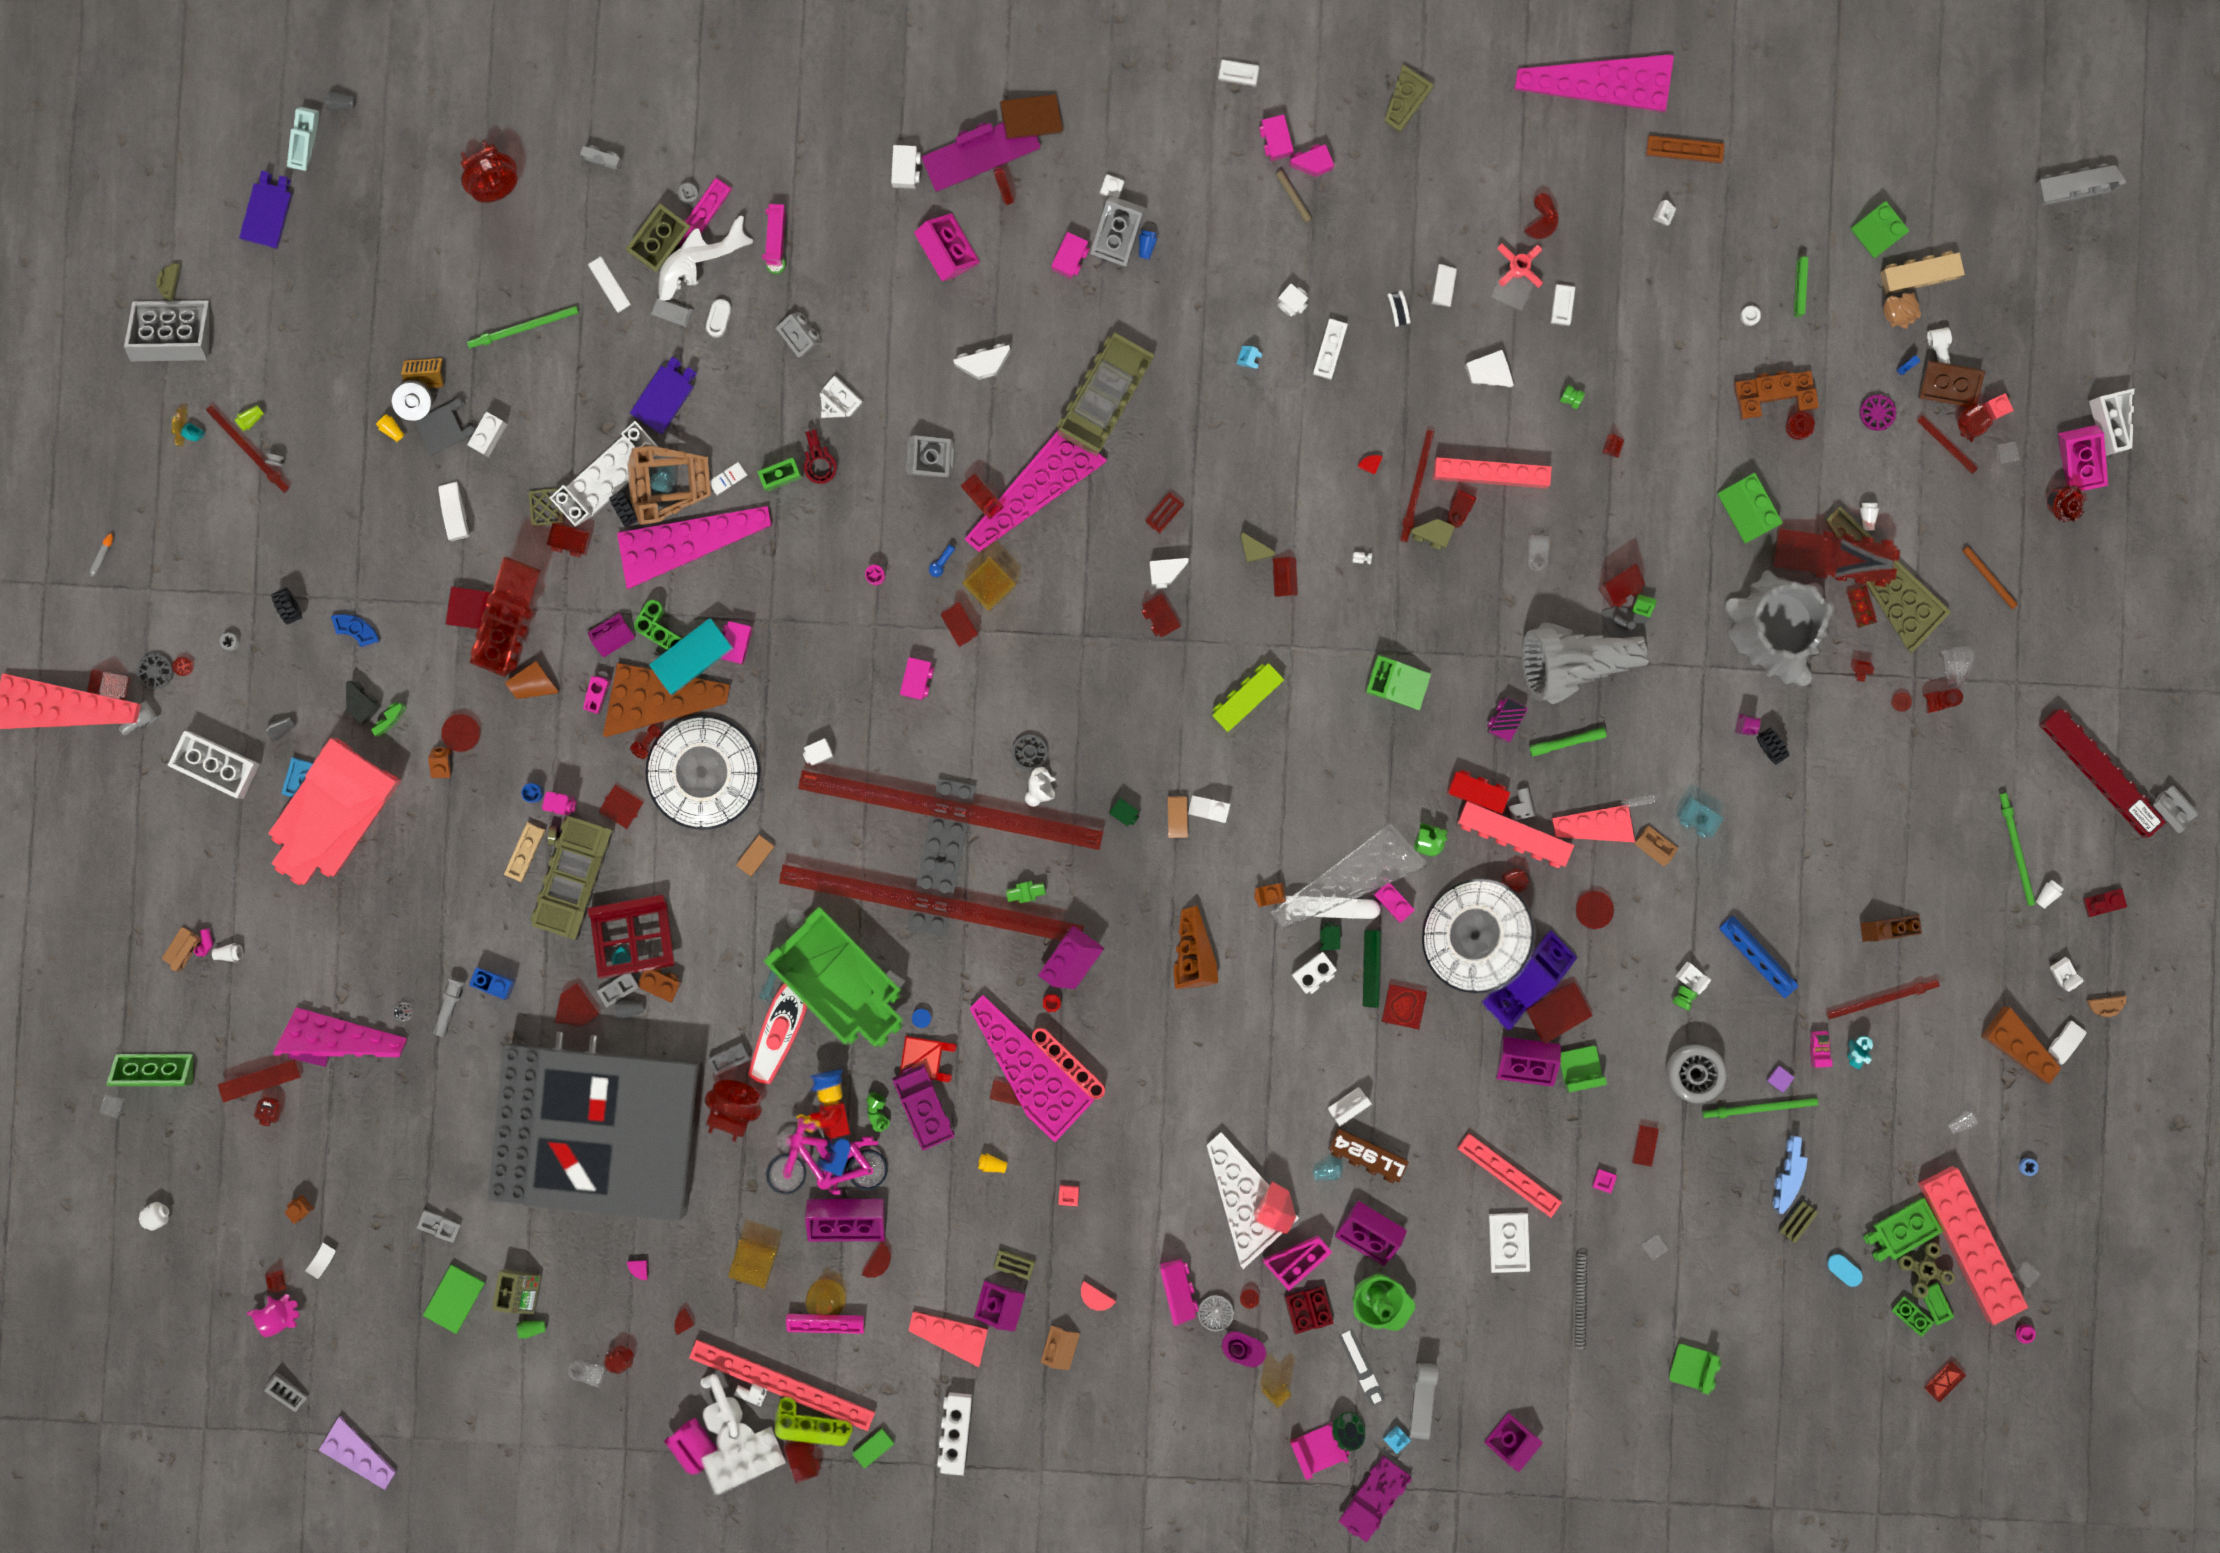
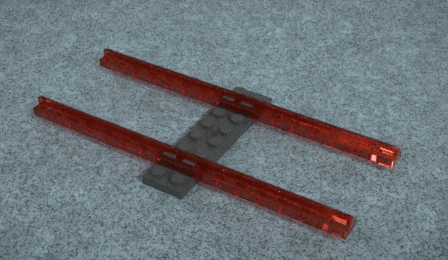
(949, 818)

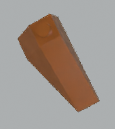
(1196, 960)

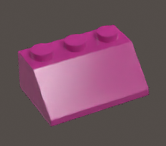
(946, 247)
(1178, 1291)

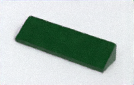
(1371, 968)

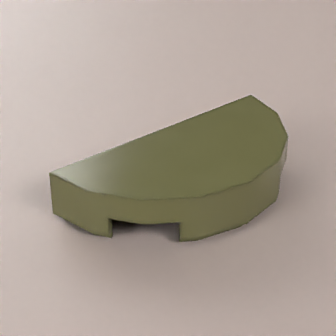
(168, 280)

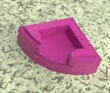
(638, 1269)

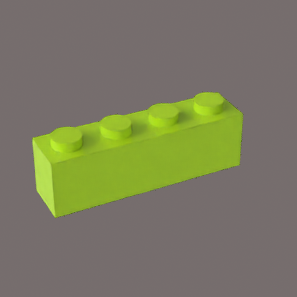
(1248, 697)

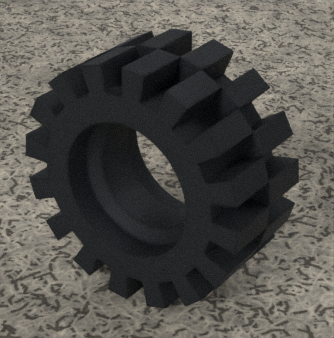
(623, 508)
(286, 606)
(1773, 746)

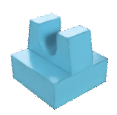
(1247, 357)
(1396, 1439)

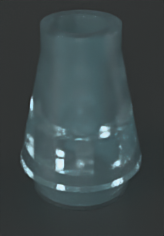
(1328, 1172)

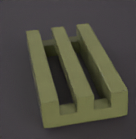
(1794, 1239)
(1016, 1257)

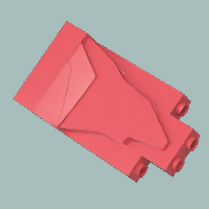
(330, 812)

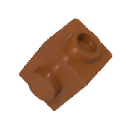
(440, 763)

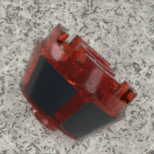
(2066, 503)

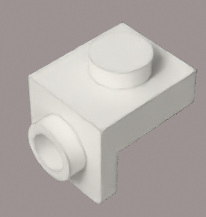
(2066, 974)
(1693, 978)

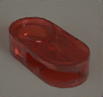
(1003, 186)

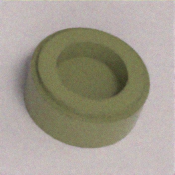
(552, 835)

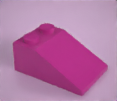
(2084, 457)

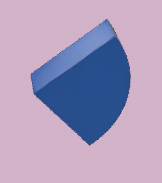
(1908, 365)

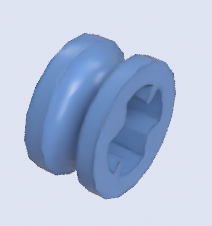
(2022, 1166)

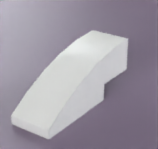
(453, 512)

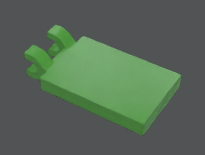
(1904, 1230)

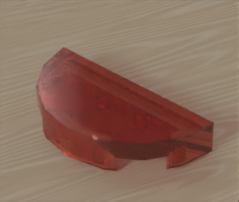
(1542, 228)
(879, 1262)

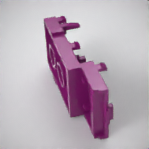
(923, 1107)
(1374, 1499)

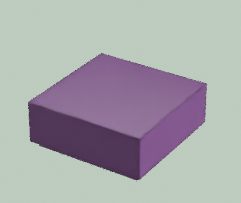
(1780, 1079)

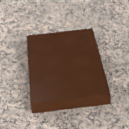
(1031, 116)
(1951, 383)

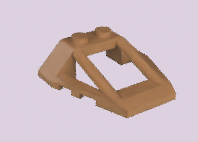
(639, 482)

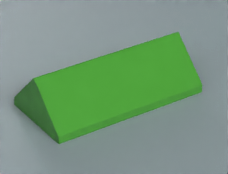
(151, 1070)

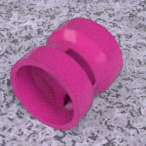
(875, 572)

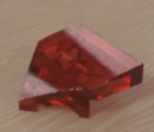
(575, 1008)

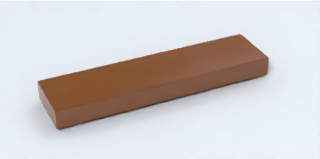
(1685, 149)

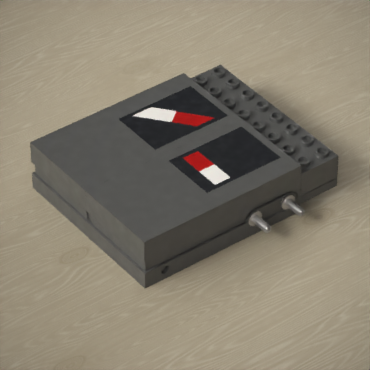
(594, 1131)

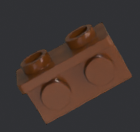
(660, 984)

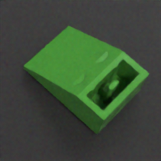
(1398, 682)

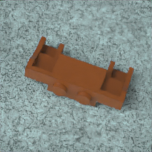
(1775, 388)

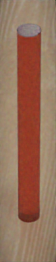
(1947, 444)

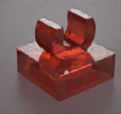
(1862, 668)

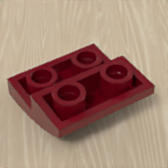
(466, 607)
(1308, 1310)

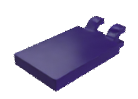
(267, 211)
(664, 396)

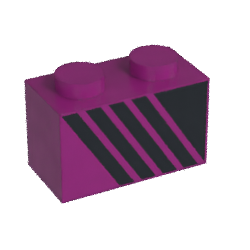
(1507, 719)

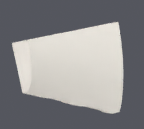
(1490, 370)

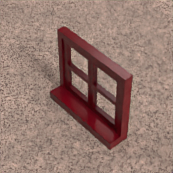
(627, 911)

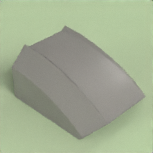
(930, 456)

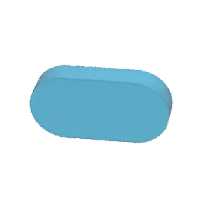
(1844, 1270)

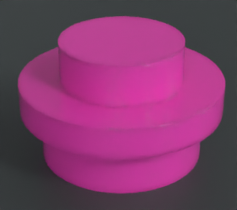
(2025, 1333)

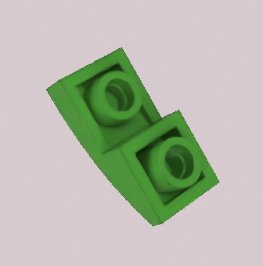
(393, 714)
(1912, 1316)

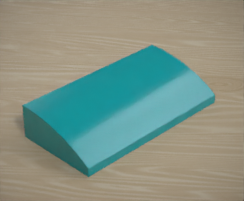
(691, 656)

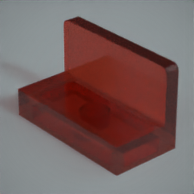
(959, 624)

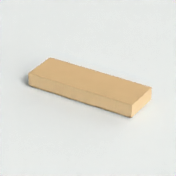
(524, 852)

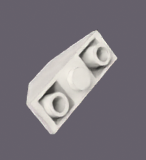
(984, 362)

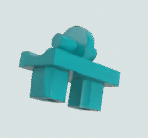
(1859, 1051)

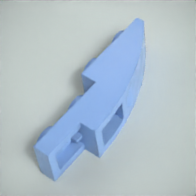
(1790, 1183)

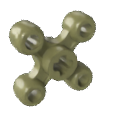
(1934, 1273)

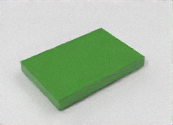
(454, 1299)

